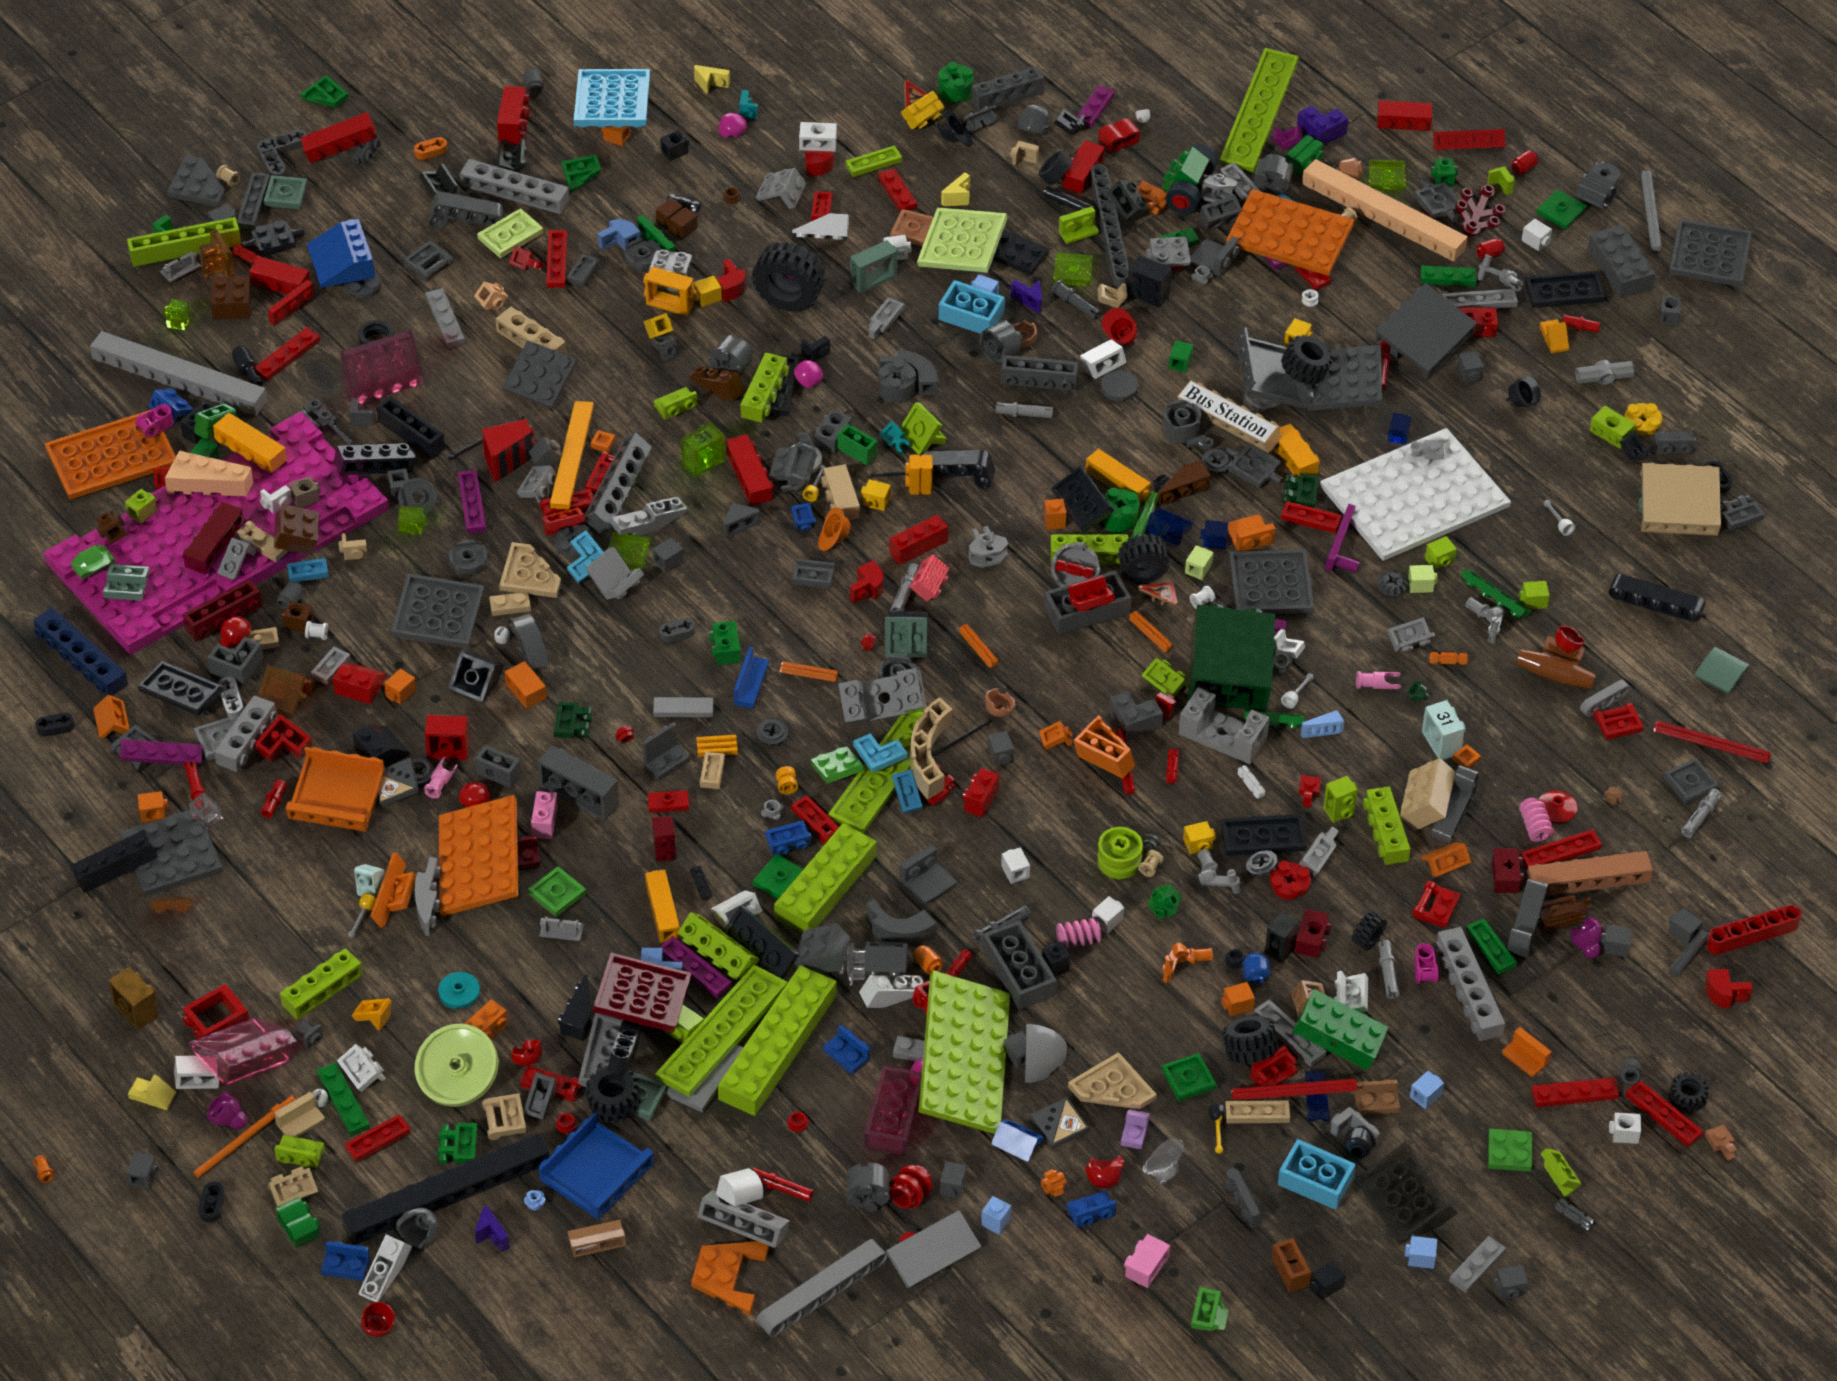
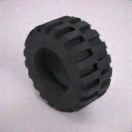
(796, 263)

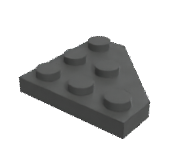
(196, 183)

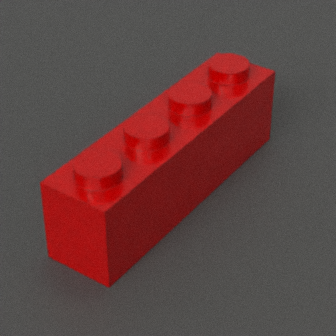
(339, 137)
(749, 470)

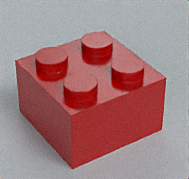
(447, 737)

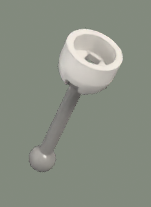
(1565, 526)
(1290, 698)

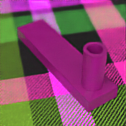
(1334, 558)

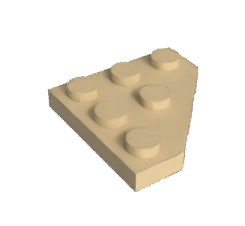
(528, 573)
(1113, 1084)

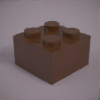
(231, 297)
(296, 529)

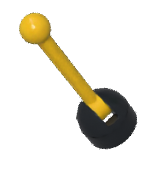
(1217, 1114)

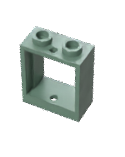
(859, 262)

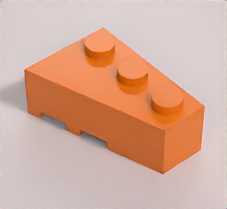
(1104, 749)

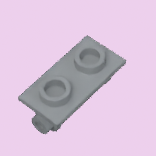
(177, 269)
(561, 929)

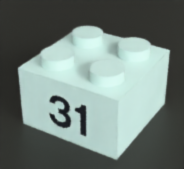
(1443, 729)

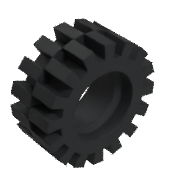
(1369, 930)
(1692, 1082)

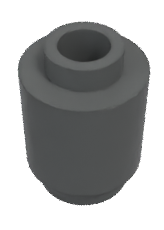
(533, 81)
(292, 592)
(1634, 1076)

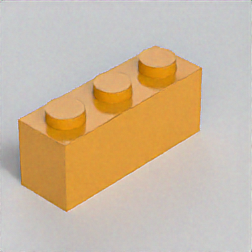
(1296, 452)

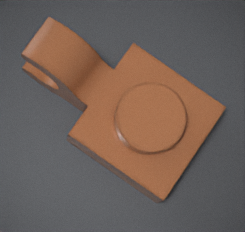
(1722, 1140)

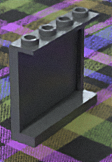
(1426, 329)
(1264, 373)

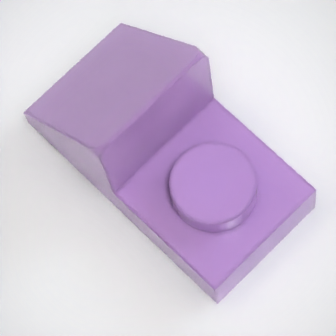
(1135, 1129)

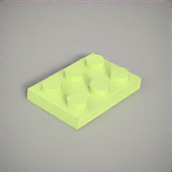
(510, 232)

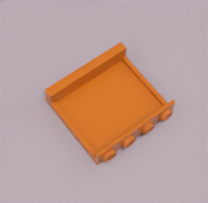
(336, 789)

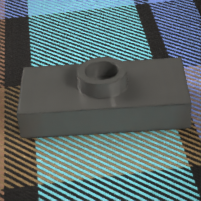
(582, 270)

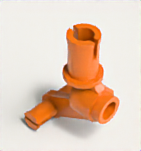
(1180, 954)

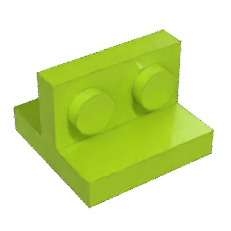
(922, 429)

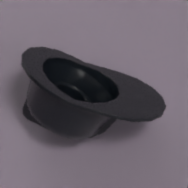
(953, 130)
(1524, 392)

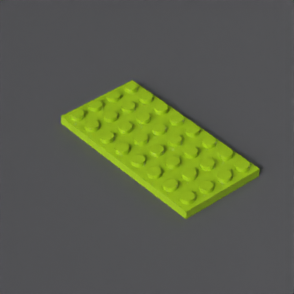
(964, 1052)

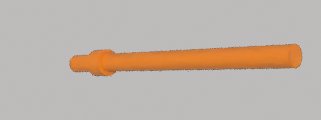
(241, 1139)

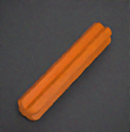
(1150, 631)
(977, 644)
(809, 671)

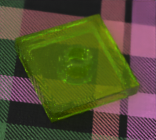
(1387, 174)
(1073, 268)
(631, 548)

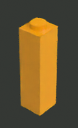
(1116, 475)
(662, 905)

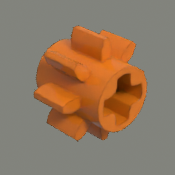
(1053, 1183)

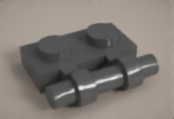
(1743, 514)

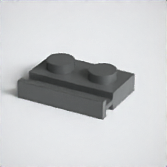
(813, 573)

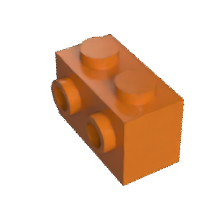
(490, 1019)

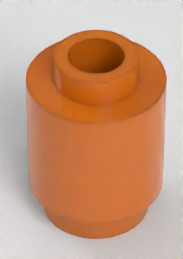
(927, 959)

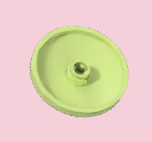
(456, 1065)

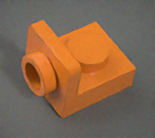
(1056, 734)

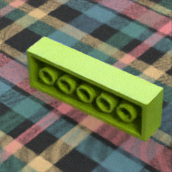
(825, 879)

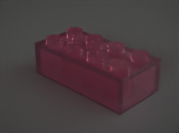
(893, 1111)

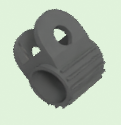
(1597, 188)

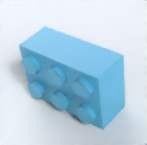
(971, 307)
(1316, 1174)

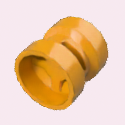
(786, 780)

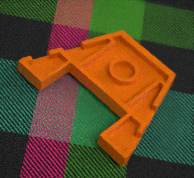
(719, 1269)

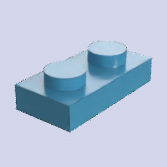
(307, 570)
(907, 791)

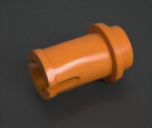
(45, 1173)

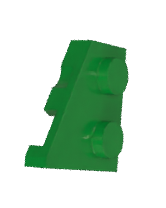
(325, 93)
(580, 171)

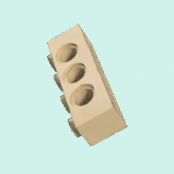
(520, 328)

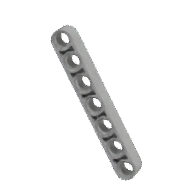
(821, 1288)

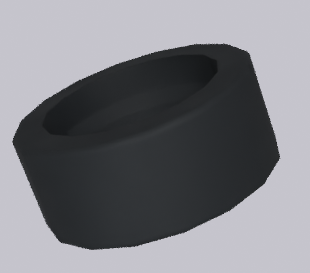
(1055, 167)
(374, 327)

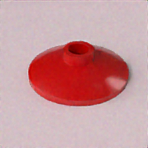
(1559, 805)

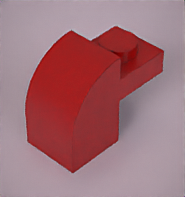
(818, 162)
(732, 282)
(869, 582)
(1722, 991)

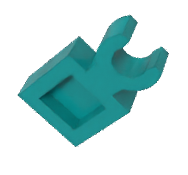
(894, 437)

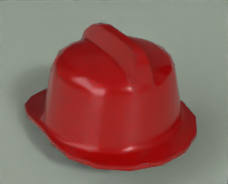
(1119, 326)

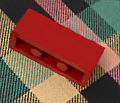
(1404, 115)
(1079, 173)
(277, 275)
(918, 539)

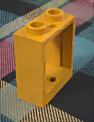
(666, 301)

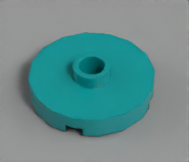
(454, 997)

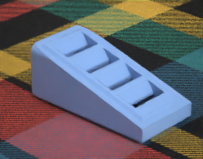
(1323, 725)

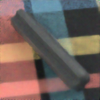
(1689, 952)

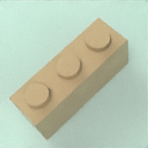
(841, 491)

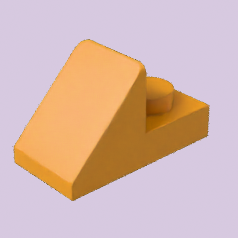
(1555, 335)
(375, 1010)

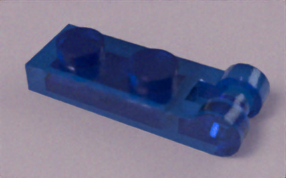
(1317, 1101)

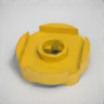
(1647, 411)

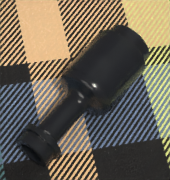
(246, 364)

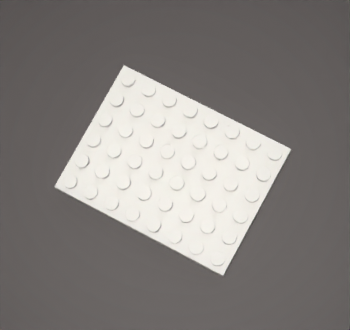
(1415, 499)

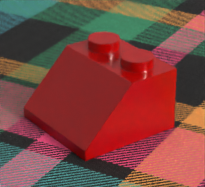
(358, 682)

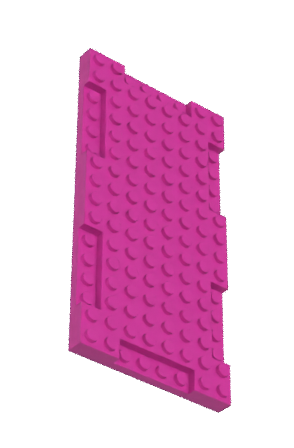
(162, 538)

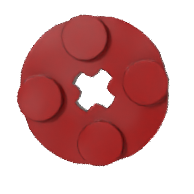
(1289, 870)

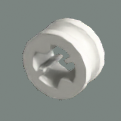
(1310, 302)

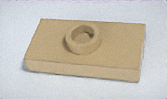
(712, 770)

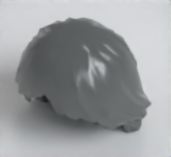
(1034, 120)
(418, 1227)

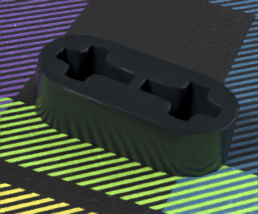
(54, 724)

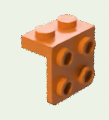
(1251, 533)

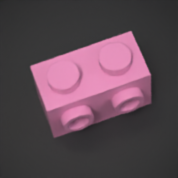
(1147, 1260)

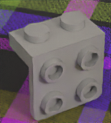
(785, 183)
(1169, 251)
(671, 262)
(612, 574)

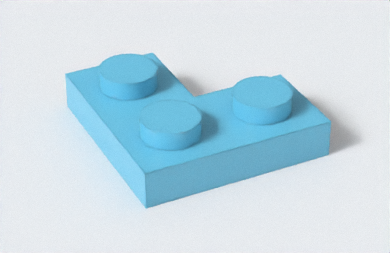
(588, 550)
(876, 756)

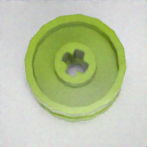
(1119, 852)

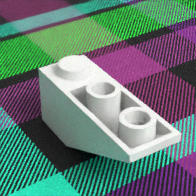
(830, 224)
(887, 990)
(384, 1268)

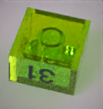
(702, 449)

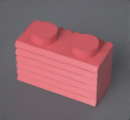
(930, 578)

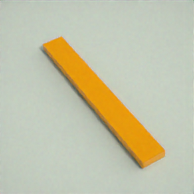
(572, 455)

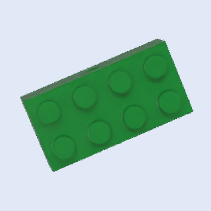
(1340, 1029)

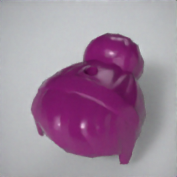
(1588, 937)
(226, 1111)

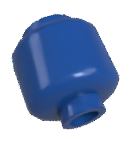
(1256, 968)

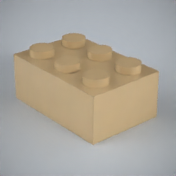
(1427, 794)

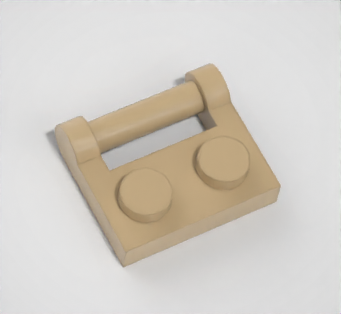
(511, 1115)

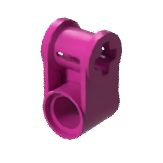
(156, 420)
(1426, 966)

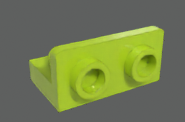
(1078, 225)
(676, 403)
(1164, 678)
(299, 1151)
(1560, 1171)

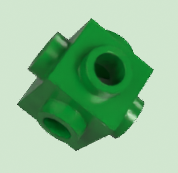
(1444, 171)
(1164, 901)

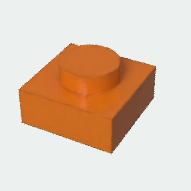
(603, 441)
(1466, 757)

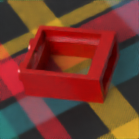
(219, 995)

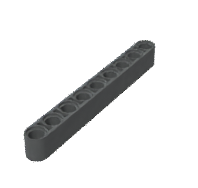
(1109, 226)

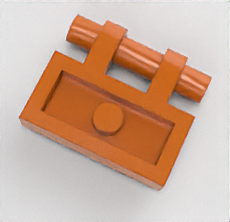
(1154, 196)

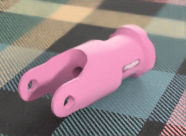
(1376, 680)
(438, 780)

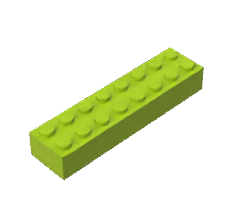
(777, 1040)

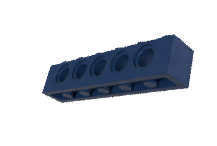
(80, 652)

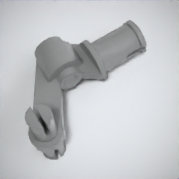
(1506, 276)
(1493, 615)
(1209, 877)

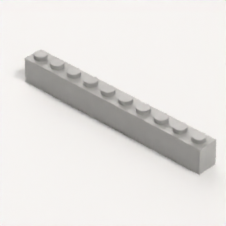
(178, 373)

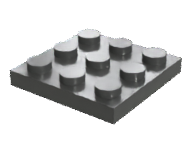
(540, 374)

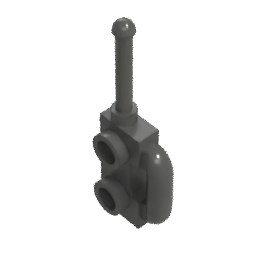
(324, 418)

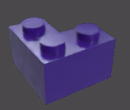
(1322, 127)

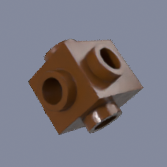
(111, 527)

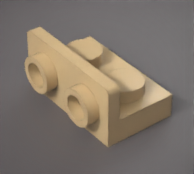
(296, 1185)

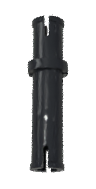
(1065, 199)

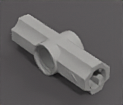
(1604, 372)

